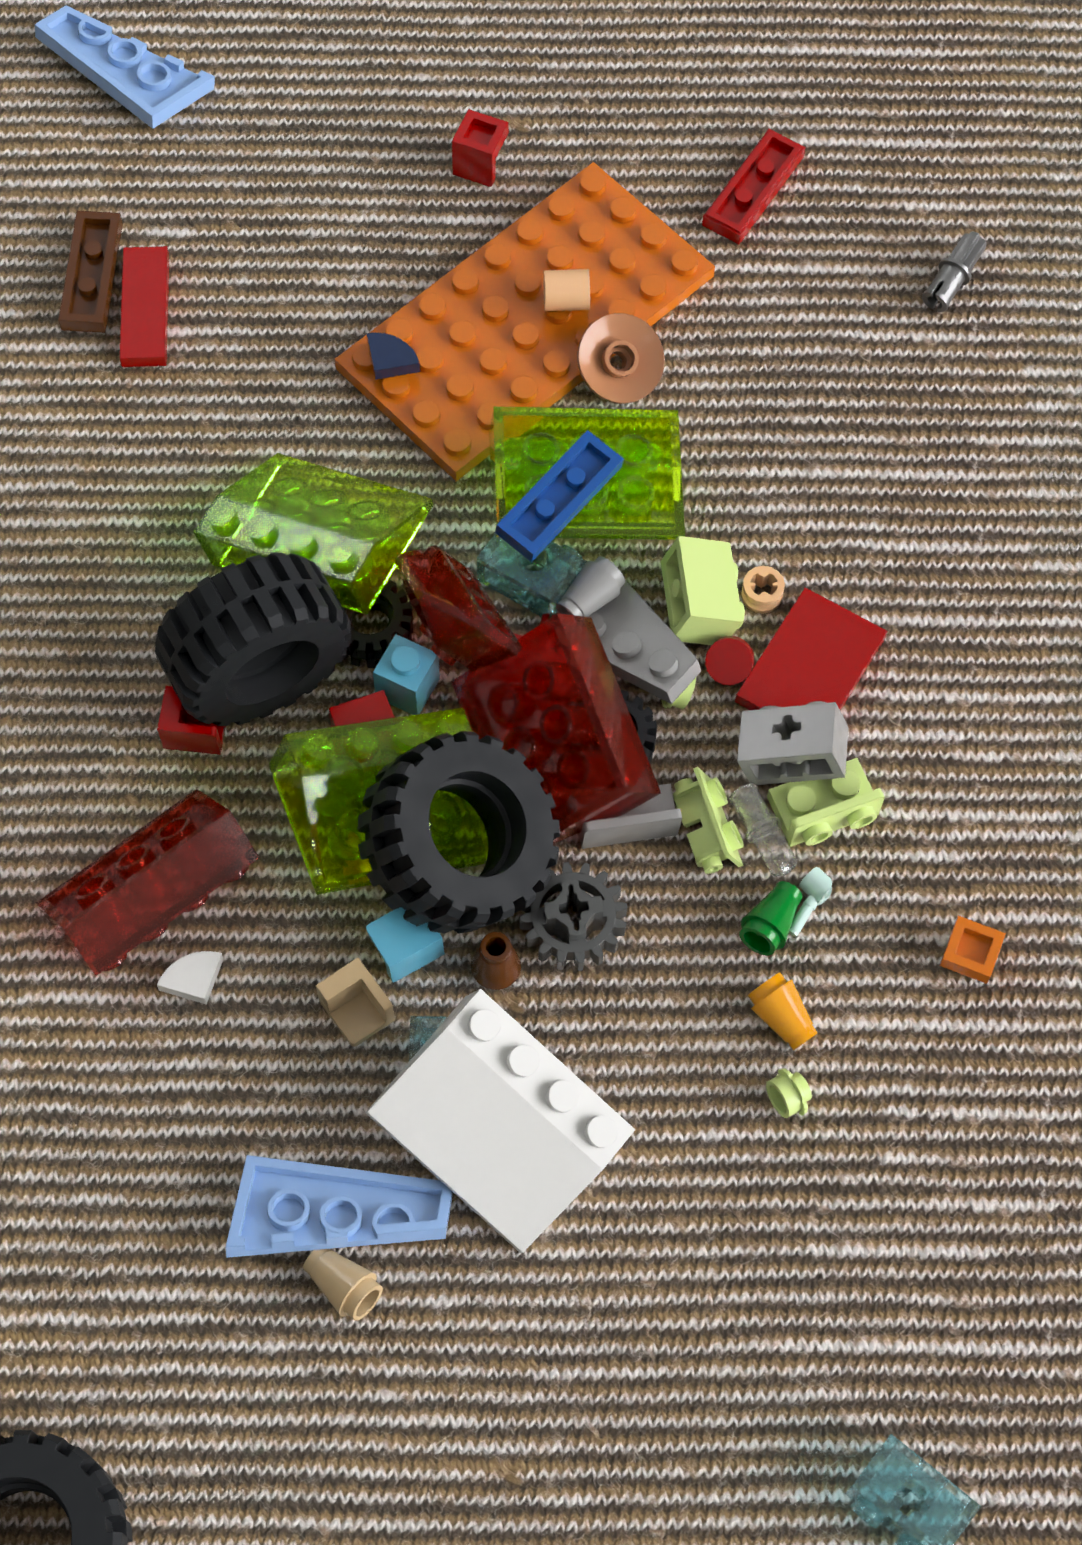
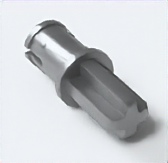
(954, 271)

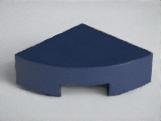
(391, 356)

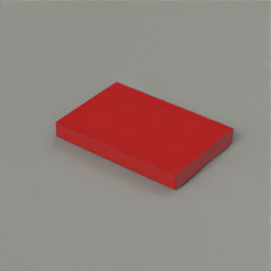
(812, 656)

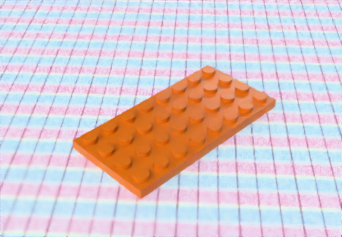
(486, 325)

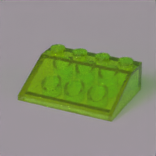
(636, 503)
(322, 514)
(323, 787)

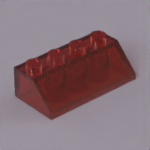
(148, 881)

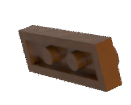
(90, 271)

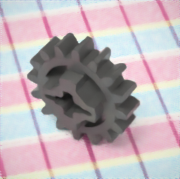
(591, 911)

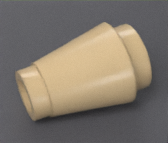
(344, 1283)

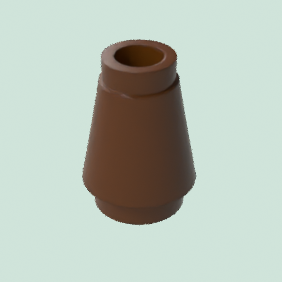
(495, 962)

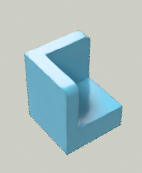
(404, 944)

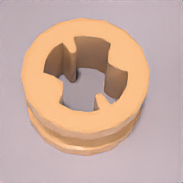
(764, 601)

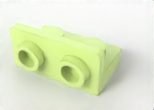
(819, 807)

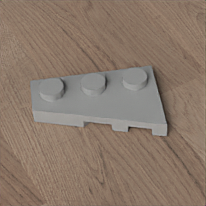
(644, 647)

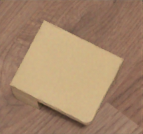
(355, 1002)

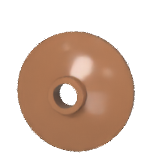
(636, 346)

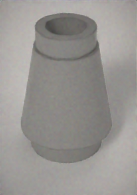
(592, 588)

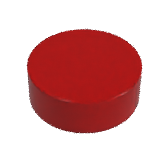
(729, 660)

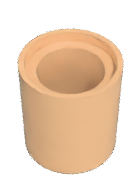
(566, 290)

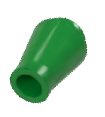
(770, 921)

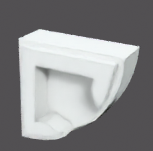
(192, 976)

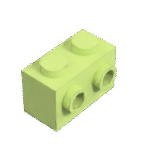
(701, 590)

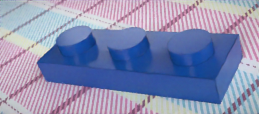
(559, 496)

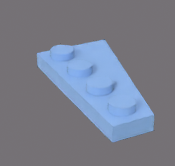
(123, 67)
(320, 1207)

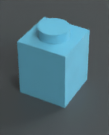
(407, 674)

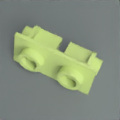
(717, 838)

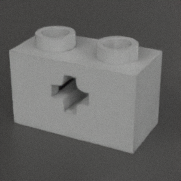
(793, 743)

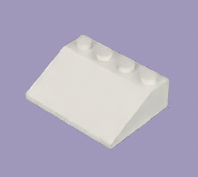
(500, 1120)

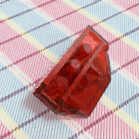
(455, 610)

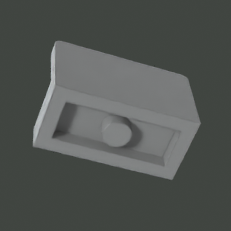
(648, 821)

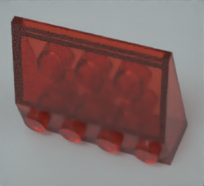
(566, 718)

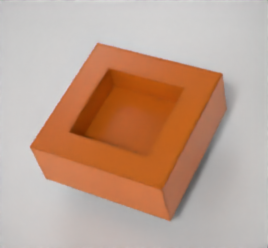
(972, 949)

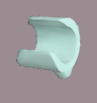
(818, 888)

